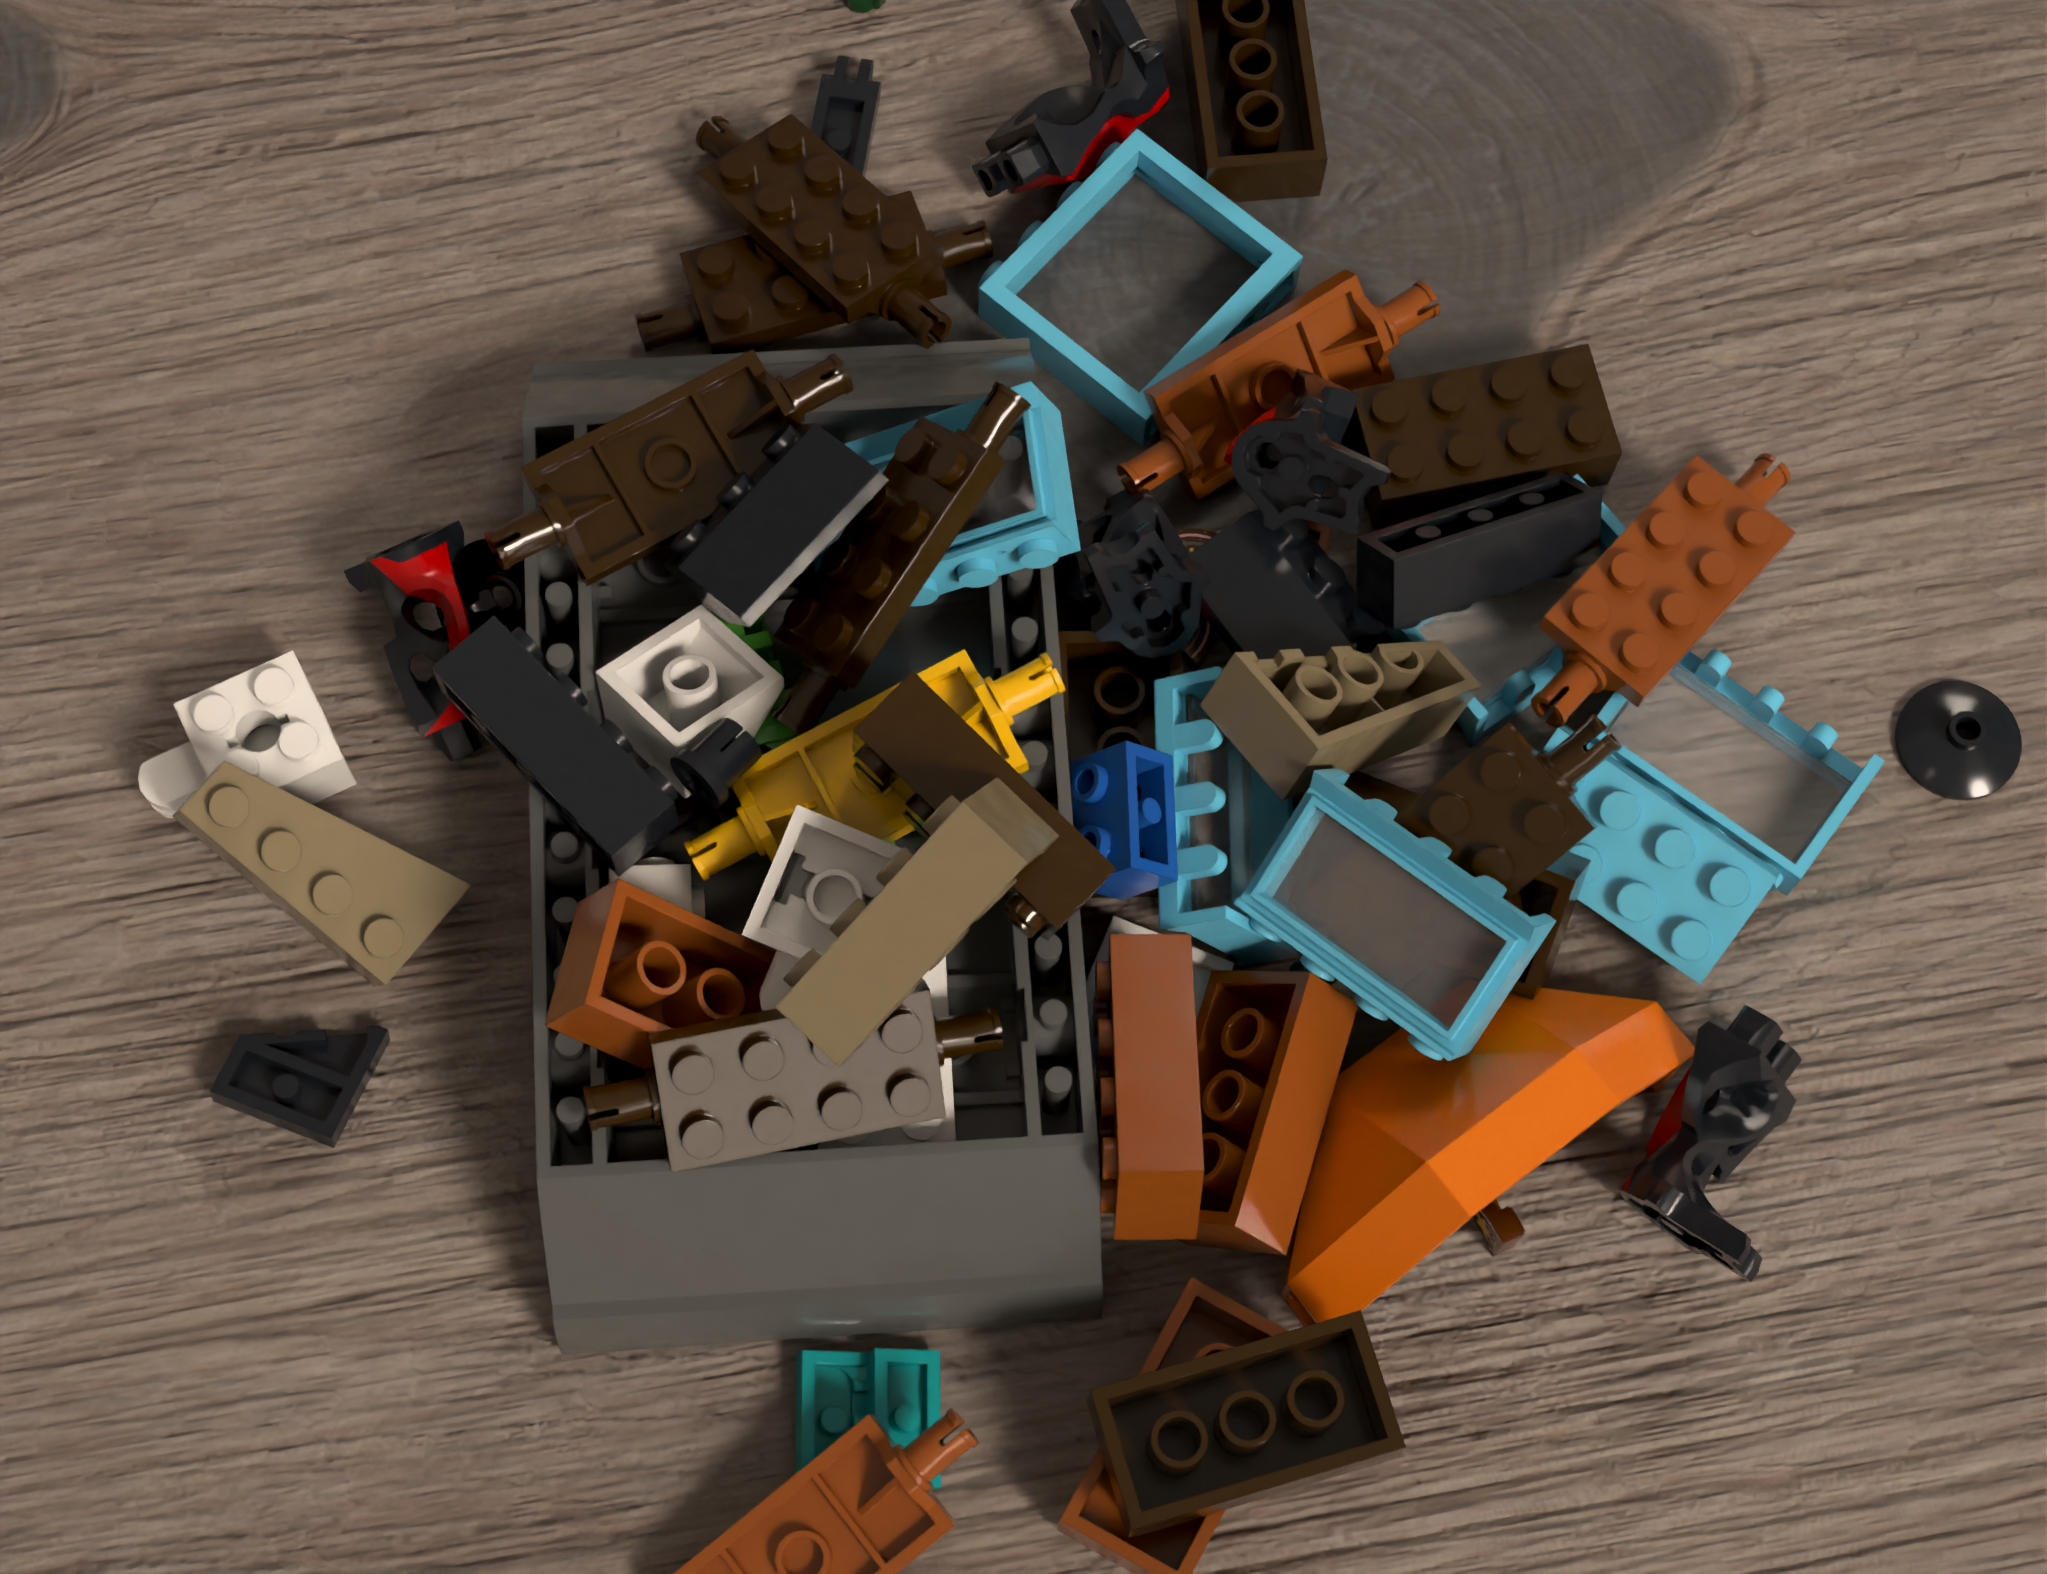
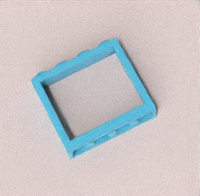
(1065, 359)

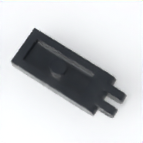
(848, 111)

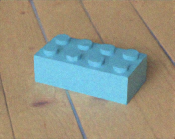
(1663, 869)

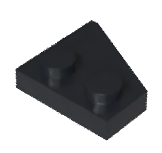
(300, 1079)

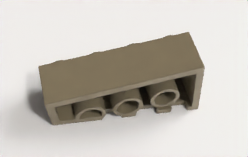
(1336, 707)
(328, 875)
(913, 919)

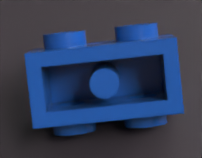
(1128, 814)

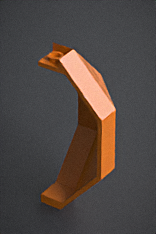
(1433, 1142)

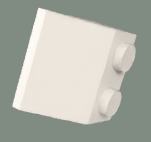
(683, 686)

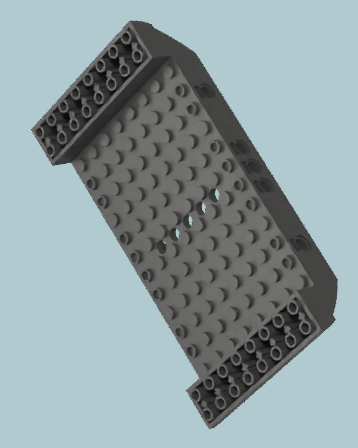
(806, 1234)

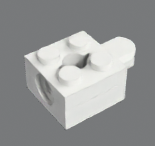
(290, 752)
(808, 886)

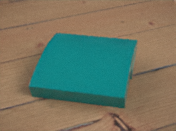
(843, 1387)

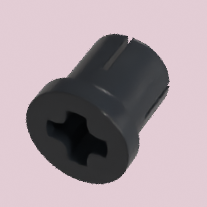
(716, 762)

